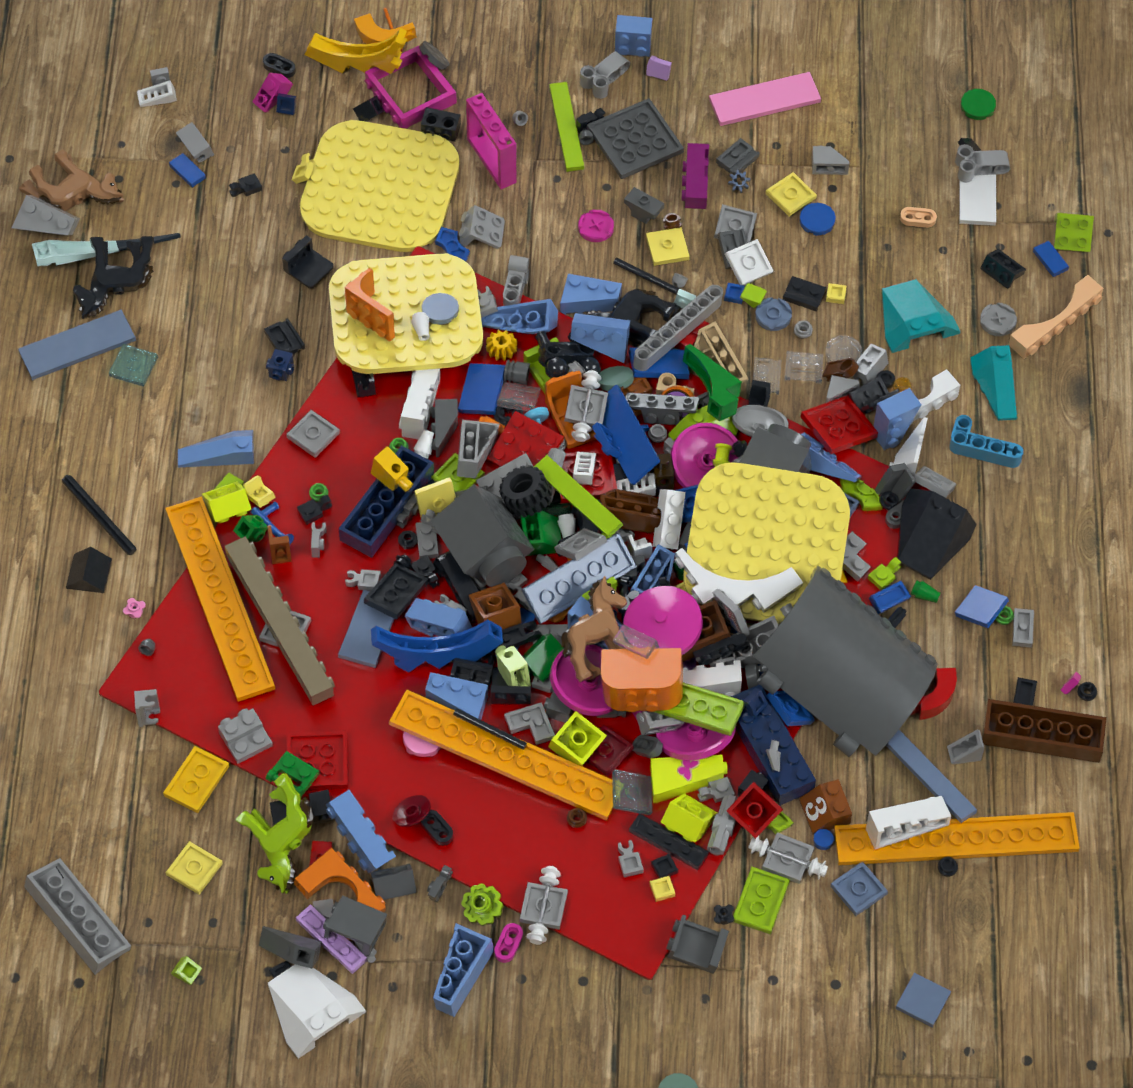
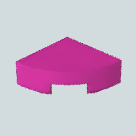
(1071, 683)

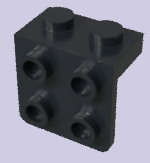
(306, 264)
(870, 394)
(505, 694)

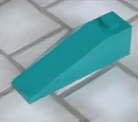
(995, 376)

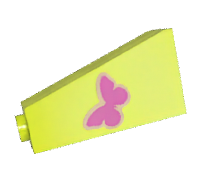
(674, 776)

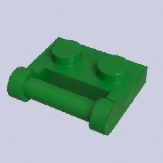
(296, 770)

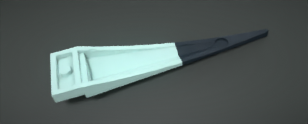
(69, 251)

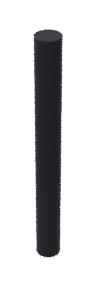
(663, 284)
(490, 729)

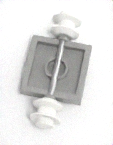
(586, 406)
(788, 857)
(543, 905)

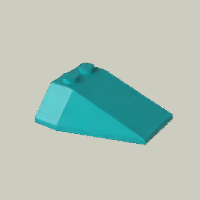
(913, 313)

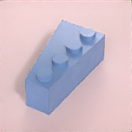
(359, 832)

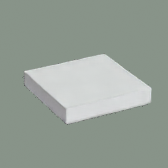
(749, 262)

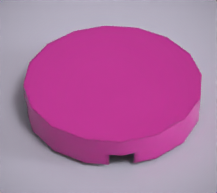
(596, 226)

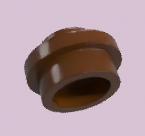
(576, 812)

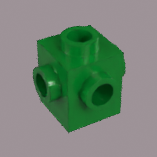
(251, 527)

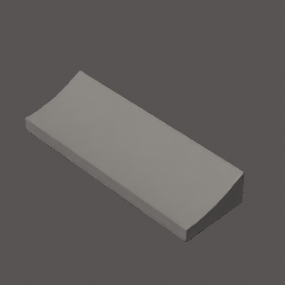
(76, 915)

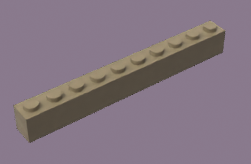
(280, 621)

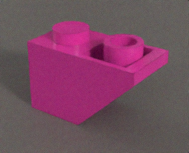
(272, 86)

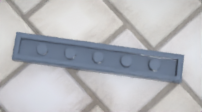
(930, 776)

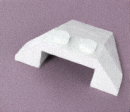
(310, 1006)

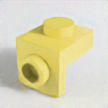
(258, 492)

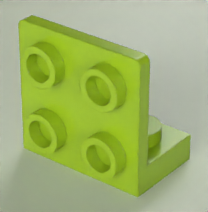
(1073, 232)

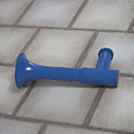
(263, 514)

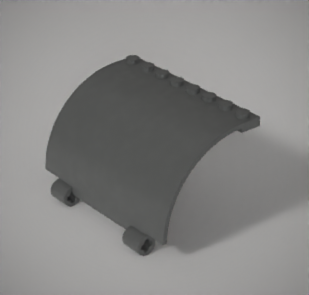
(846, 665)

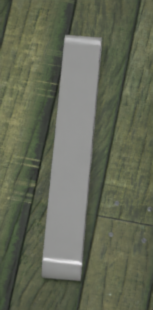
(678, 327)

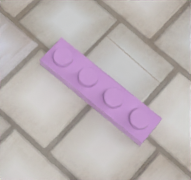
(336, 944)

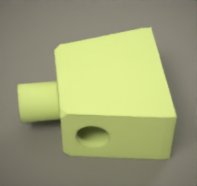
(508, 662)

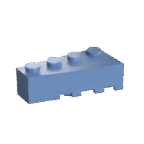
(461, 969)

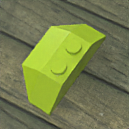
(701, 416)

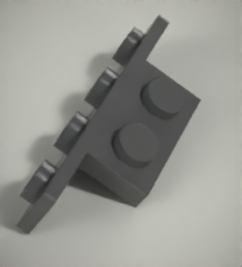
(662, 408)

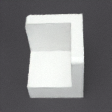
(639, 547)

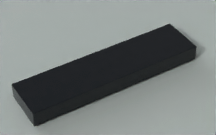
(668, 841)

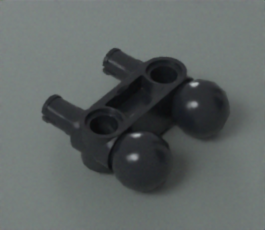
(557, 356)

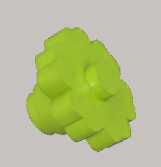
(482, 904)

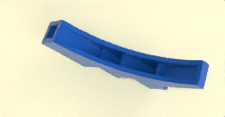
(440, 650)

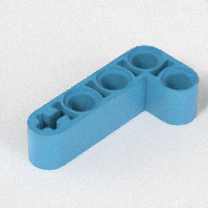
(1008, 453)

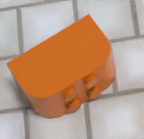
(642, 683)

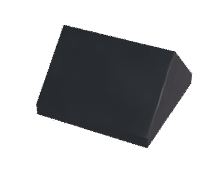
(89, 571)

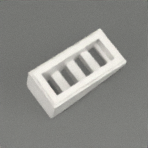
(158, 99)
(586, 476)
(647, 479)

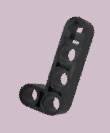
(460, 583)

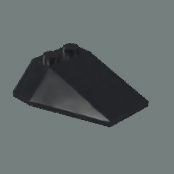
(931, 531)

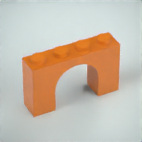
(330, 869)

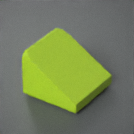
(753, 295)
(186, 970)

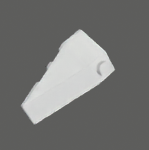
(911, 449)

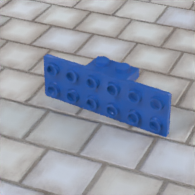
(625, 438)

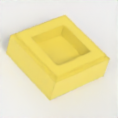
(836, 293)
(662, 888)

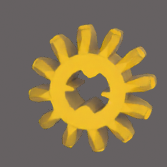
(501, 345)

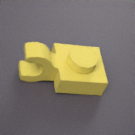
(304, 170)

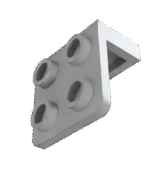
(482, 226)

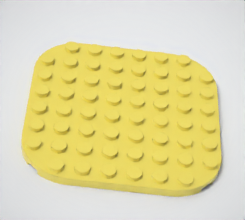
(380, 186)
(402, 287)
(764, 521)

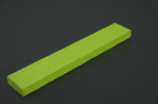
(566, 126)
(579, 497)

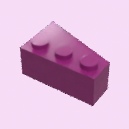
(696, 176)

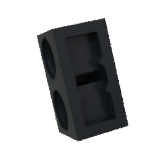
(441, 123)

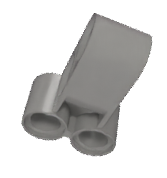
(603, 74)
(980, 162)
(518, 275)

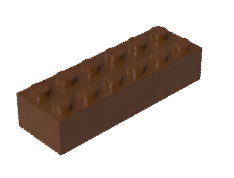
(1044, 730)

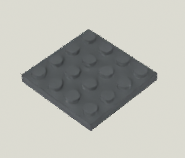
(635, 138)

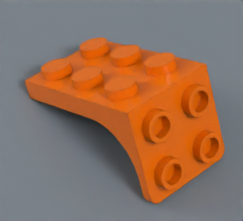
(366, 309)
(556, 399)

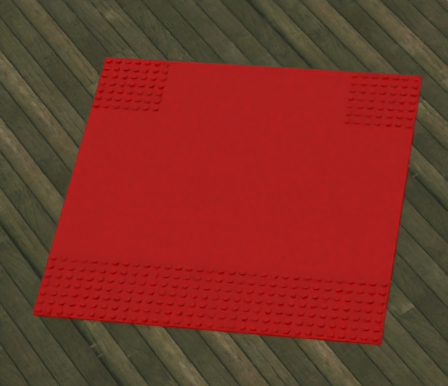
(498, 824)

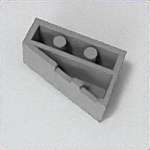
(44, 217)
(474, 446)

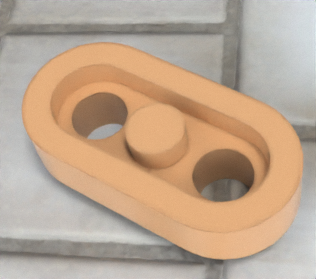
(918, 217)

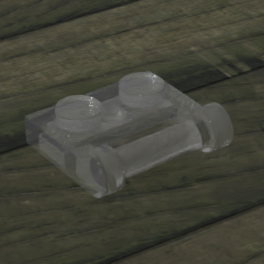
(803, 363)

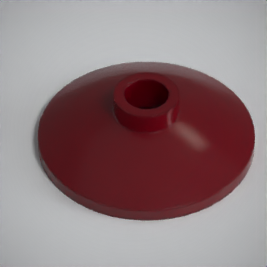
(411, 810)

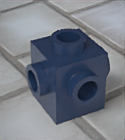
(280, 365)

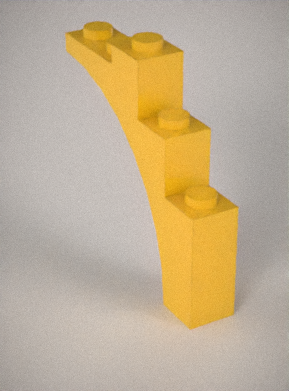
(342, 55)

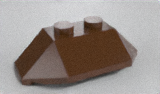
(633, 509)

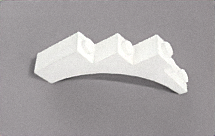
(764, 592)

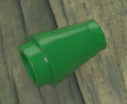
(925, 592)

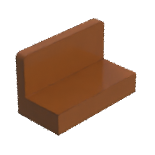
(279, 548)

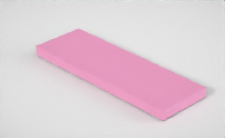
(764, 98)

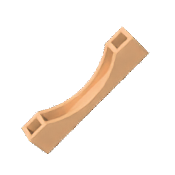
(1030, 337)

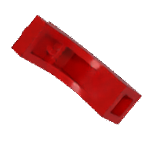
(942, 695)

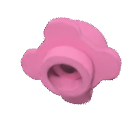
(134, 613)

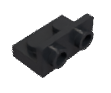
(1002, 268)

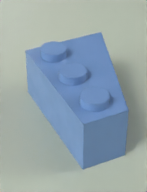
(602, 334)
(894, 417)
(658, 565)
(457, 693)

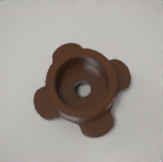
(672, 221)

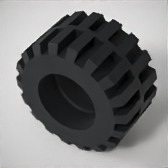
(525, 491)

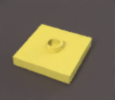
(791, 194)
(667, 246)
(435, 496)
(194, 867)

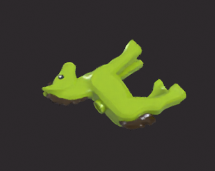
(283, 835)

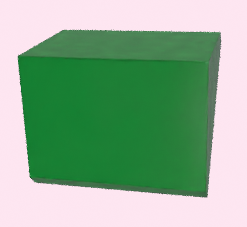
(542, 655)

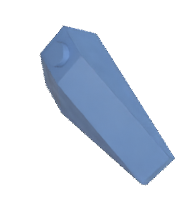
(524, 317)
(226, 449)
(826, 463)

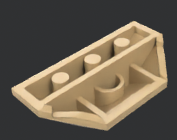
(715, 346)

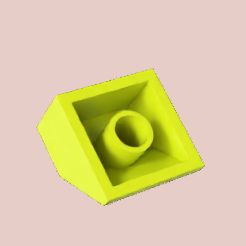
(227, 502)
(577, 739)
(688, 817)

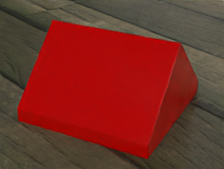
(754, 810)

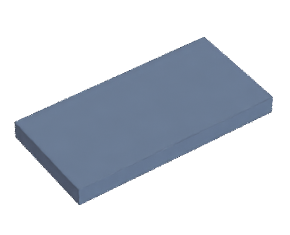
(357, 642)

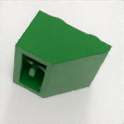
(542, 532)

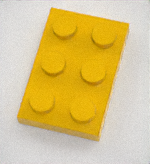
(196, 779)

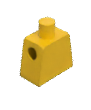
(391, 470)

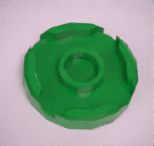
(978, 104)

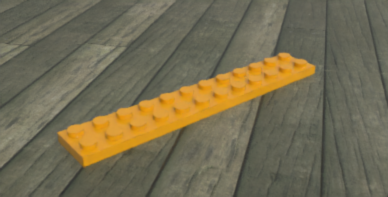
(220, 599)
(528, 766)
(967, 839)

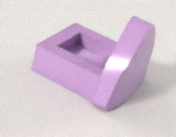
(658, 68)

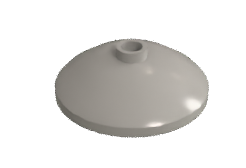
(753, 416)

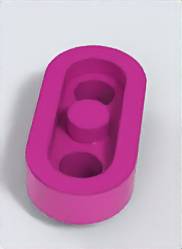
(507, 943)

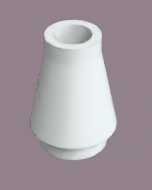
(421, 325)
(424, 444)
(567, 524)

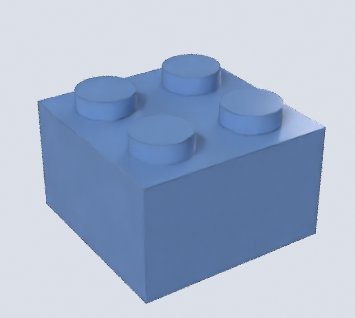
(633, 35)

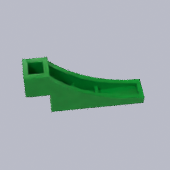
(720, 384)

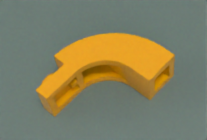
(371, 33)

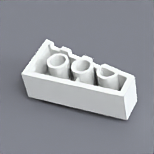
(419, 401)
(719, 679)
(906, 821)

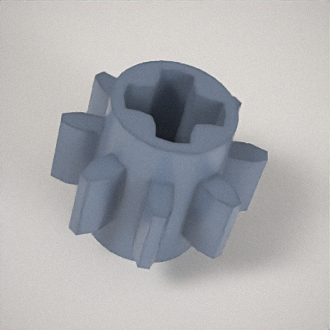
(735, 184)

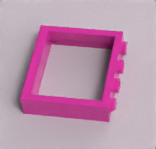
(405, 120)
(499, 161)

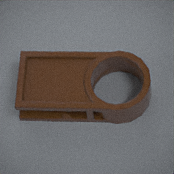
(842, 368)

